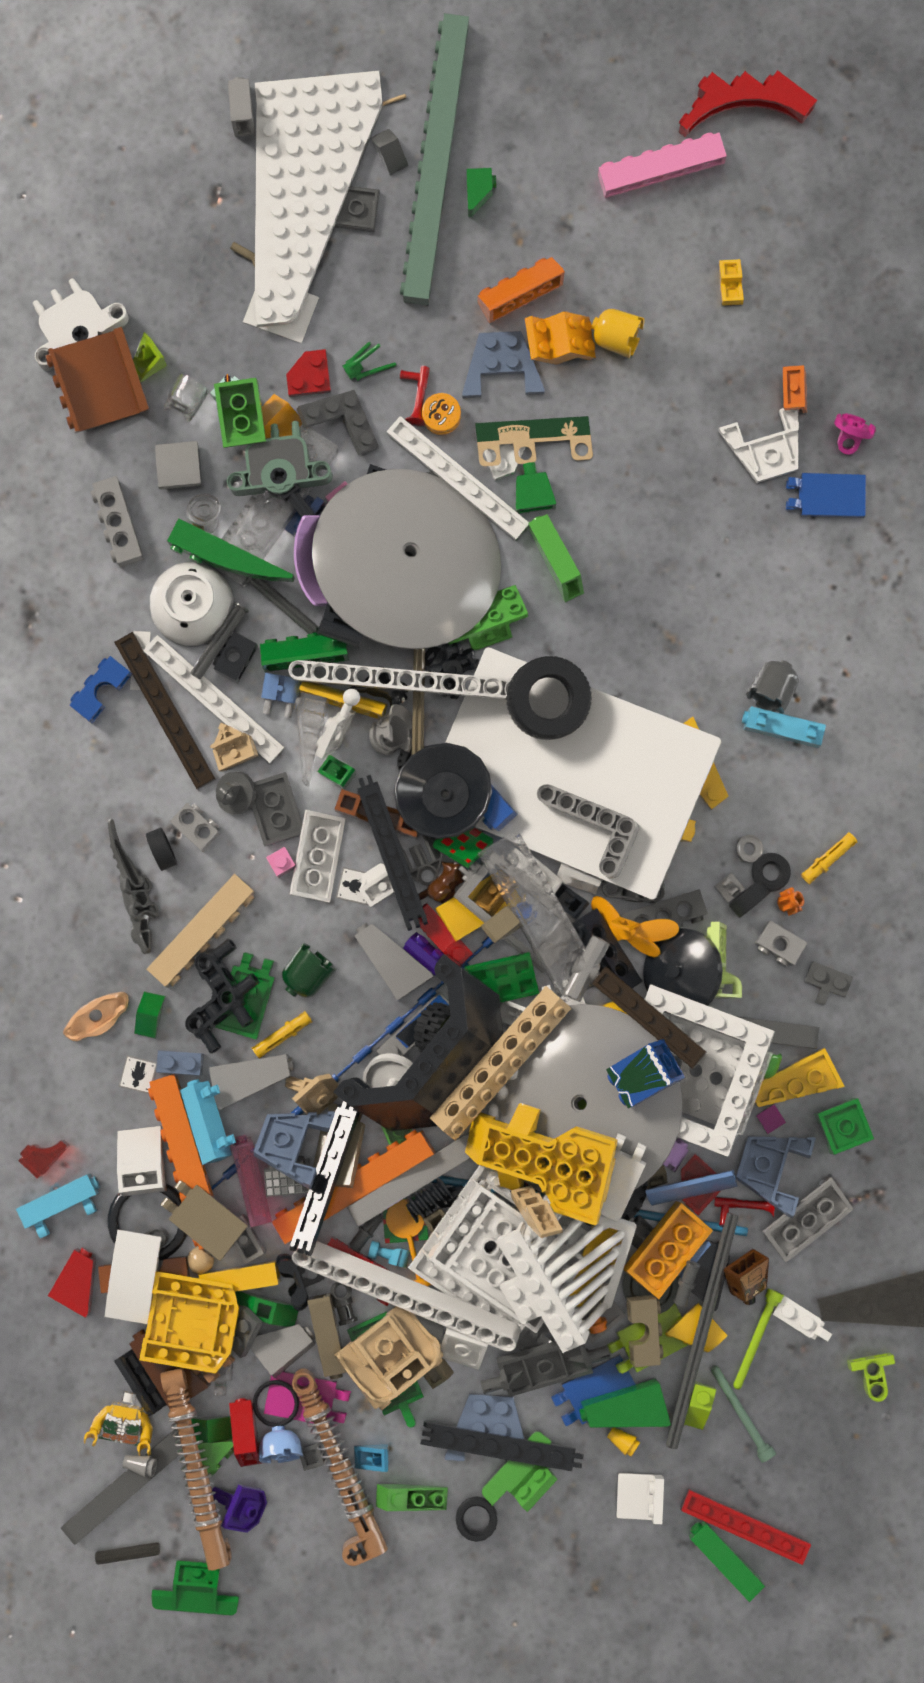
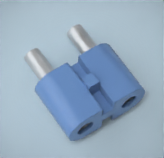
(281, 689)

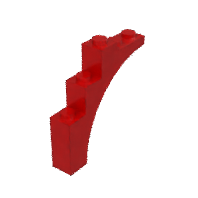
(745, 91)

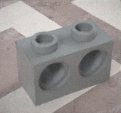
(192, 830)

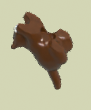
(444, 886)

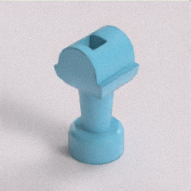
(396, 1256)

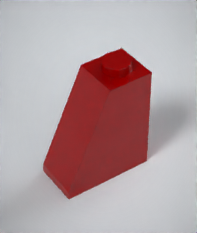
(76, 1282)
(244, 1432)

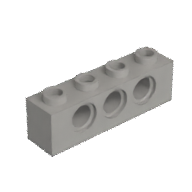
(131, 551)

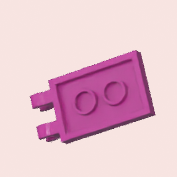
(281, 1401)

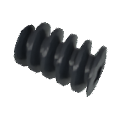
(428, 1200)

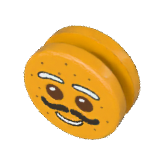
(441, 414)

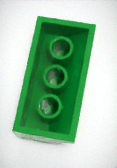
(315, 648)

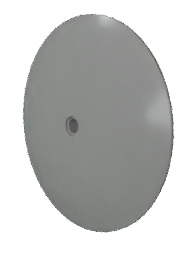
(396, 596)
(574, 1066)

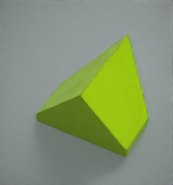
(148, 358)

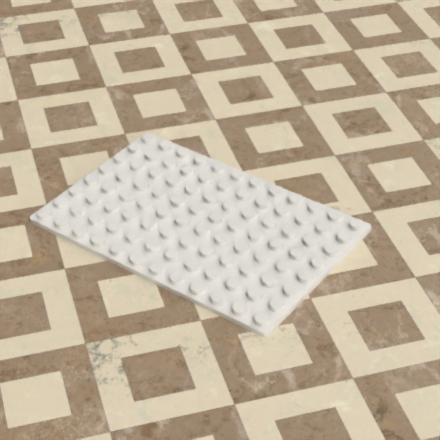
(615, 759)

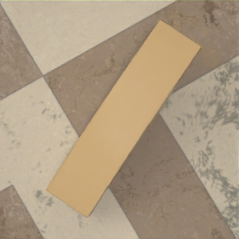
(536, 1212)

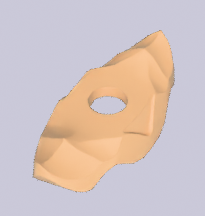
(82, 1026)

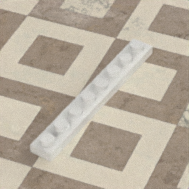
(458, 478)
(212, 698)

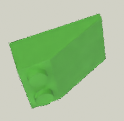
(240, 412)

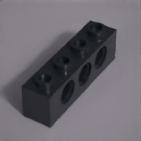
(615, 957)

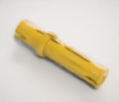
(825, 861)
(279, 1036)

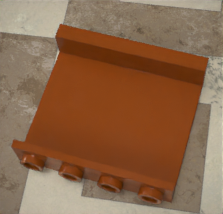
(97, 380)

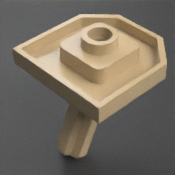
(313, 1094)

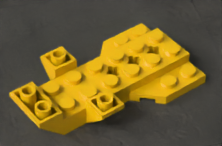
(519, 1156)

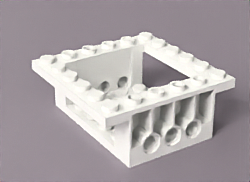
(737, 1061)
(455, 1251)

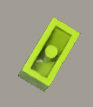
(700, 1405)

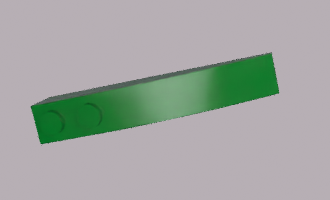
(221, 554)

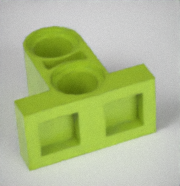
(876, 1378)

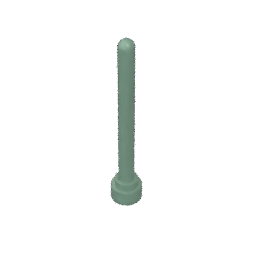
(764, 1451)

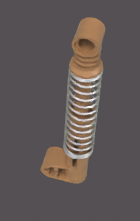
(343, 1474)
(207, 1522)

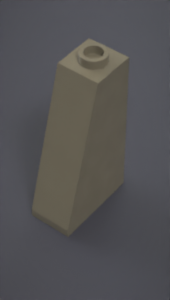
(326, 1334)

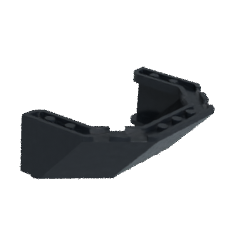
(443, 1064)

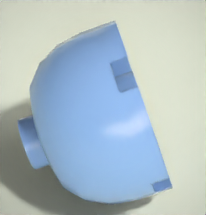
(280, 1446)

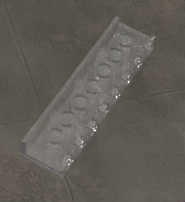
(265, 516)
(536, 907)

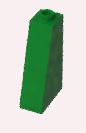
(627, 1407)
(726, 1560)

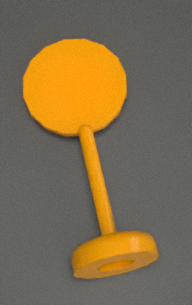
(404, 1226)

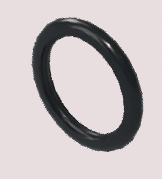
(113, 1215)

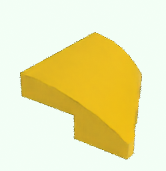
(685, 1329)

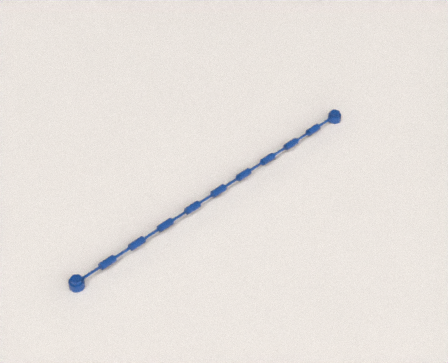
(367, 1049)

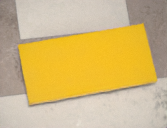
(458, 918)

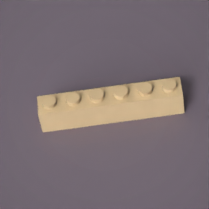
(201, 930)

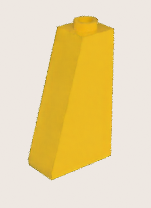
(247, 1276)

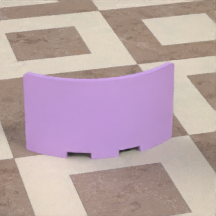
(304, 562)

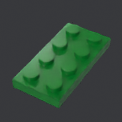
(508, 976)

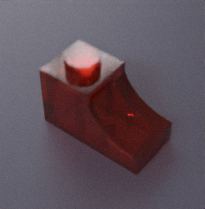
(40, 1159)

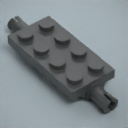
(542, 1367)

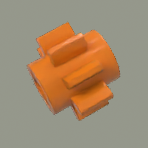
(790, 901)

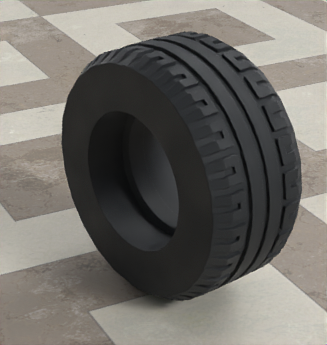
(578, 694)

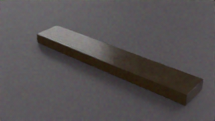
(649, 1017)

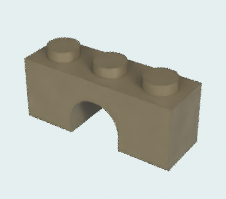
(645, 1350)

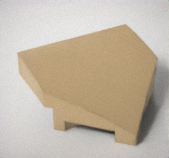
(232, 747)

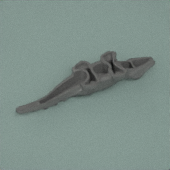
(134, 893)

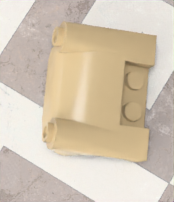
(390, 1356)

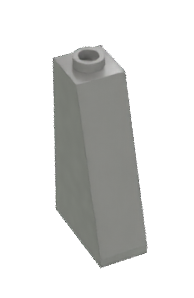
(394, 964)
(246, 1078)

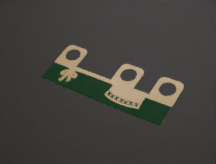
(527, 432)

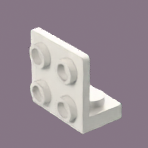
(640, 1497)

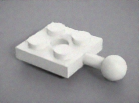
(338, 725)

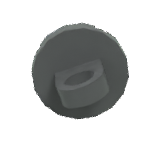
(235, 792)

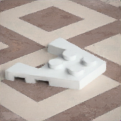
(768, 455)

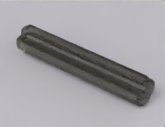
(127, 1553)

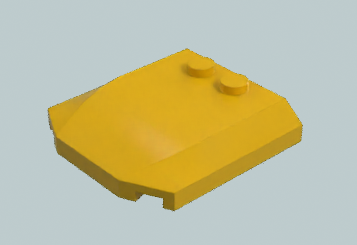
(190, 1323)

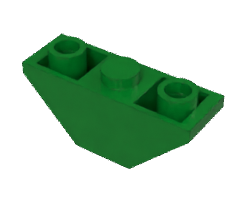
(268, 1309)

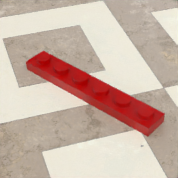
(745, 1527)

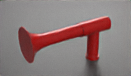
(422, 378)
(726, 1203)

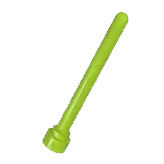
(772, 1299)

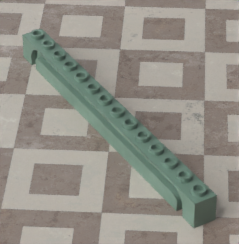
(435, 160)

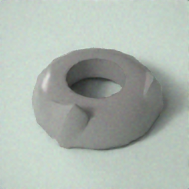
(757, 844)

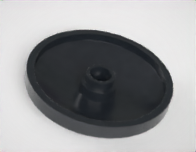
(686, 966)

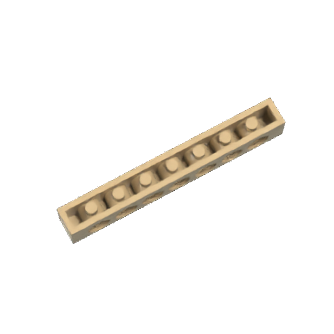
(500, 1063)

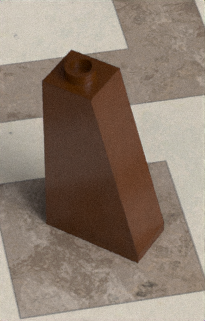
(195, 1383)

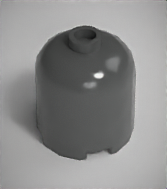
(774, 686)

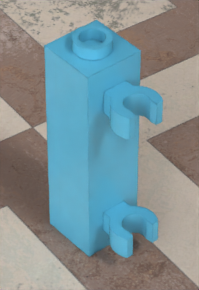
(783, 726)
(206, 1121)
(57, 1201)

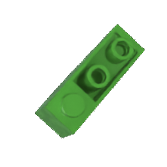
(411, 1497)

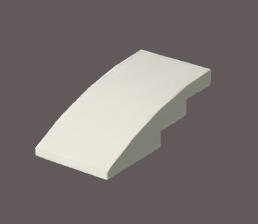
(132, 1276)

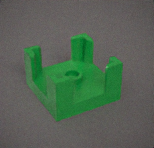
(844, 1126)

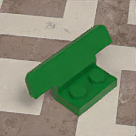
(195, 1591)

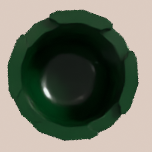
(306, 972)

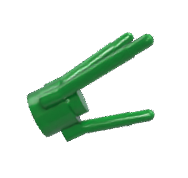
(353, 365)

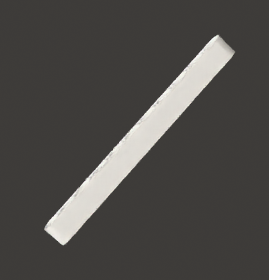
(396, 674)
(410, 1296)

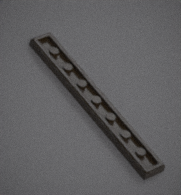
(165, 710)

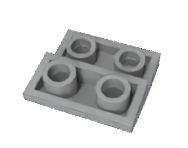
(178, 465)

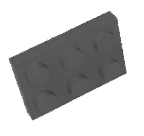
(276, 810)

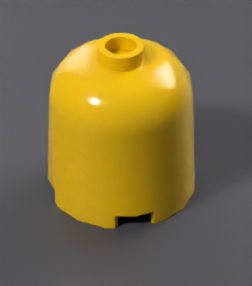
(617, 331)

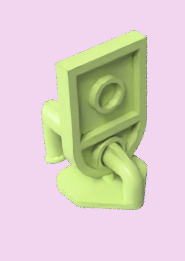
(718, 935)

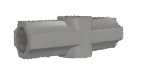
(585, 968)

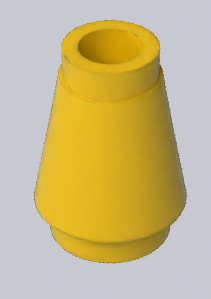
(623, 1441)

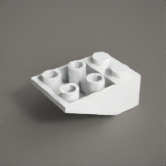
(140, 1161)

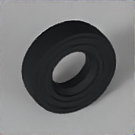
(780, 862)

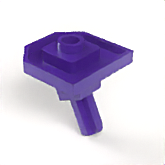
(242, 1507)

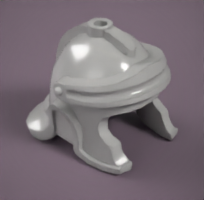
(392, 731)

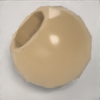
(200, 1261)

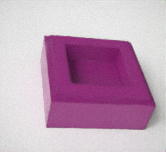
(770, 1119)

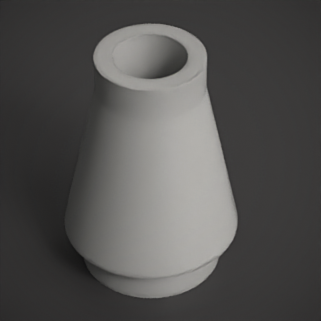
(141, 1465)

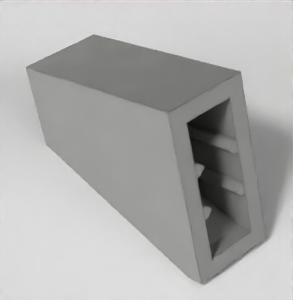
(241, 107)
(282, 1348)

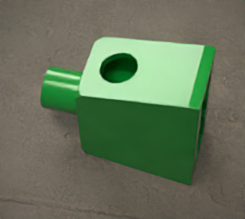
(533, 491)

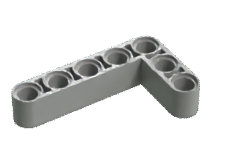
(596, 819)

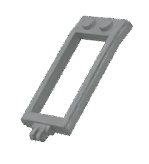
(472, 879)

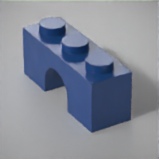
(86, 700)

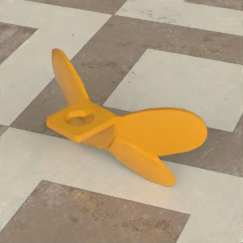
(637, 934)

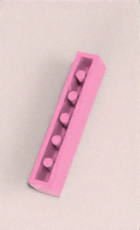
(662, 164)

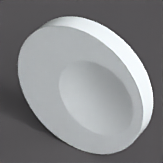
(386, 1070)

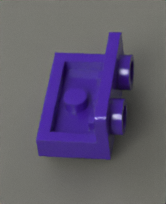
(423, 951)

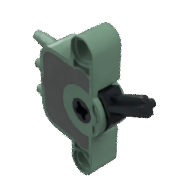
(284, 458)

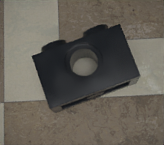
(236, 669)

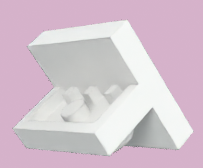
(578, 878)
(463, 1349)

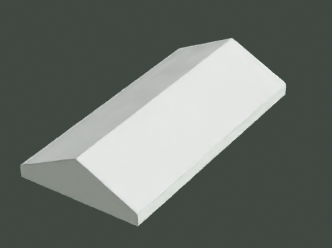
(317, 856)

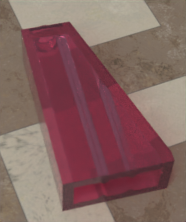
(250, 1181)

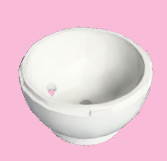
(204, 614)

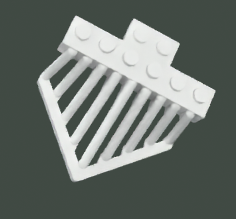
(540, 1291)

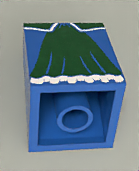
(644, 1073)

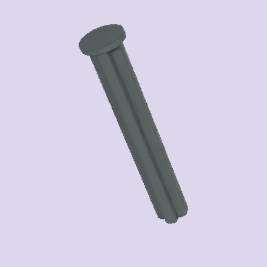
(283, 604)
(218, 640)

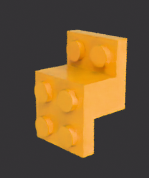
(560, 338)

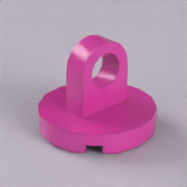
(852, 428)

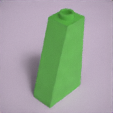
(556, 557)

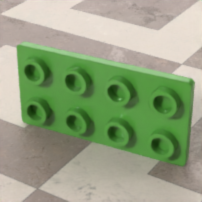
(494, 626)

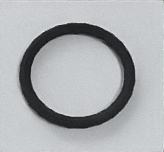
(296, 1401)

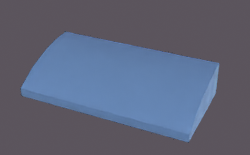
(691, 1188)

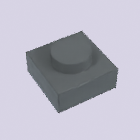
(311, 1457)

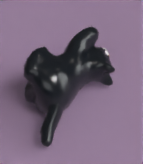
(391, 695)

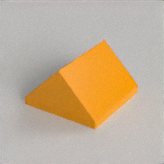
(281, 413)

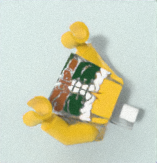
(123, 1424)

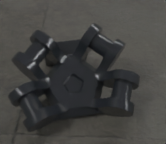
(445, 663)
(297, 1291)

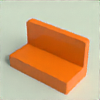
(795, 388)

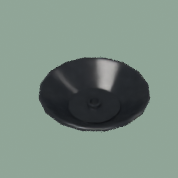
(441, 770)

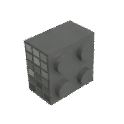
(280, 1184)

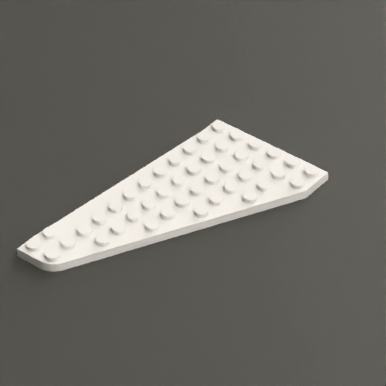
(305, 162)

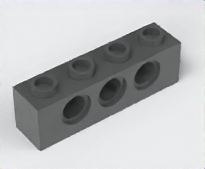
(693, 901)

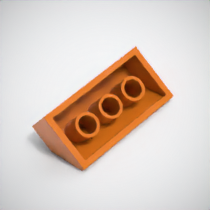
(520, 289)

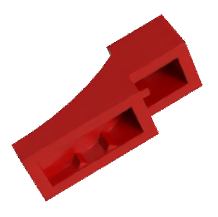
(441, 937)

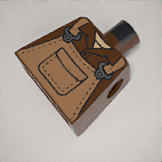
(748, 1276)

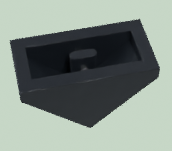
(571, 902)

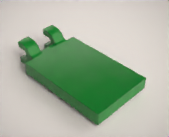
(255, 1000)

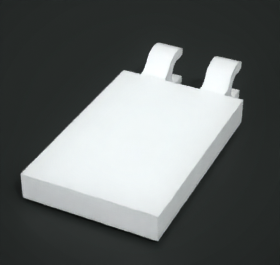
(623, 1180)

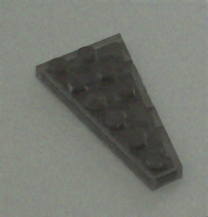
(886, 1302)

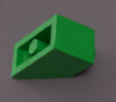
(479, 188)

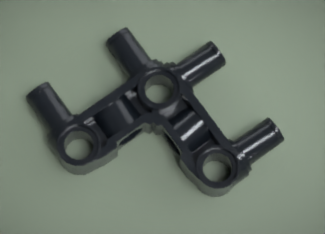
(222, 985)

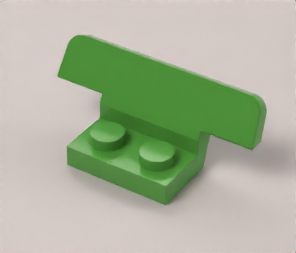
(520, 1479)

